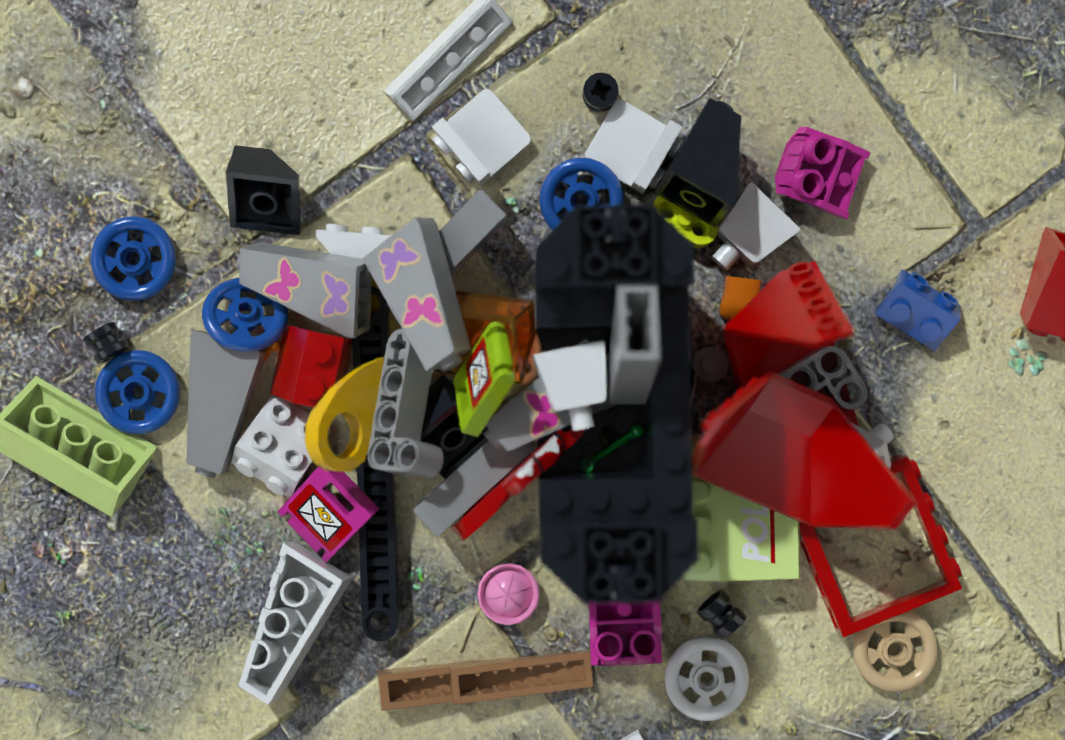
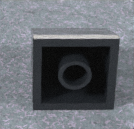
(706, 165)

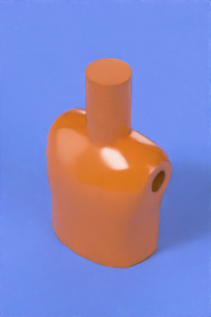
(737, 295)

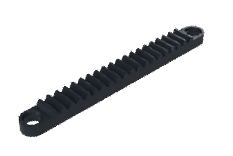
(378, 535)

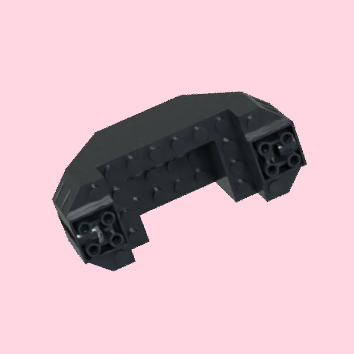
(629, 521)

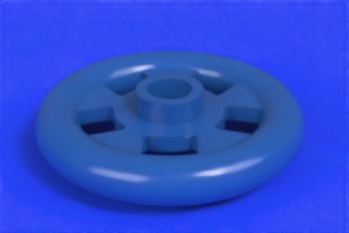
(568, 173)
(119, 232)
(241, 339)
(120, 416)

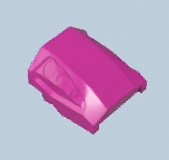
(820, 171)
(625, 627)

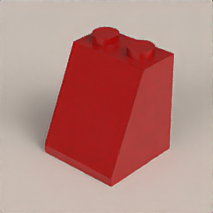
(1045, 295)
(309, 365)

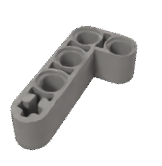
(832, 380)
(400, 414)

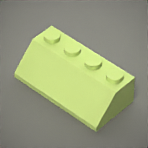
(73, 446)

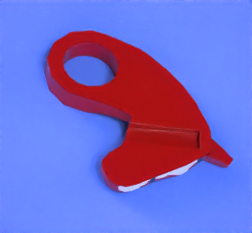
(515, 481)

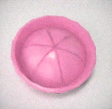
(508, 594)

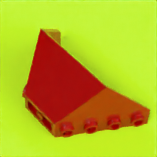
(785, 324)
(798, 458)

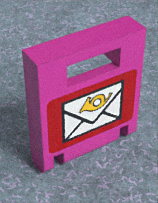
(321, 517)

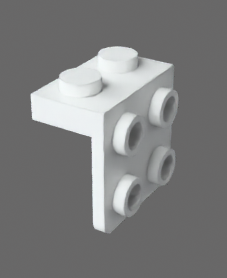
(481, 137)
(634, 145)
(275, 447)

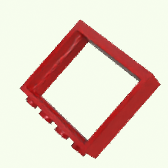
(935, 537)

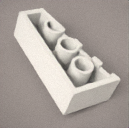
(296, 610)

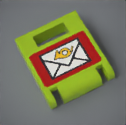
(484, 379)

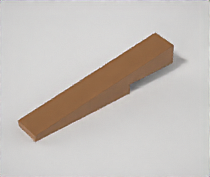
(483, 679)

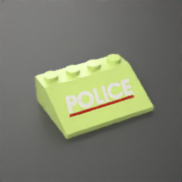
(740, 537)

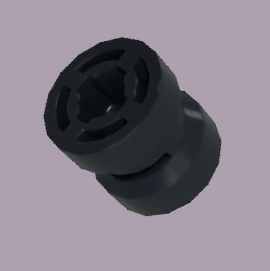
(721, 614)

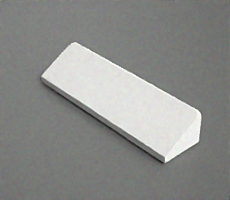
(448, 56)

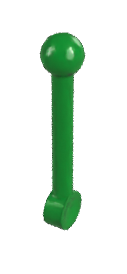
(587, 464)

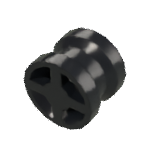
(601, 99)
(106, 342)

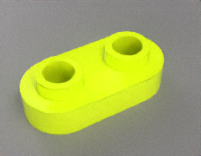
(685, 221)

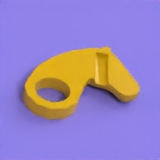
(354, 399)

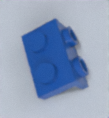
(920, 309)

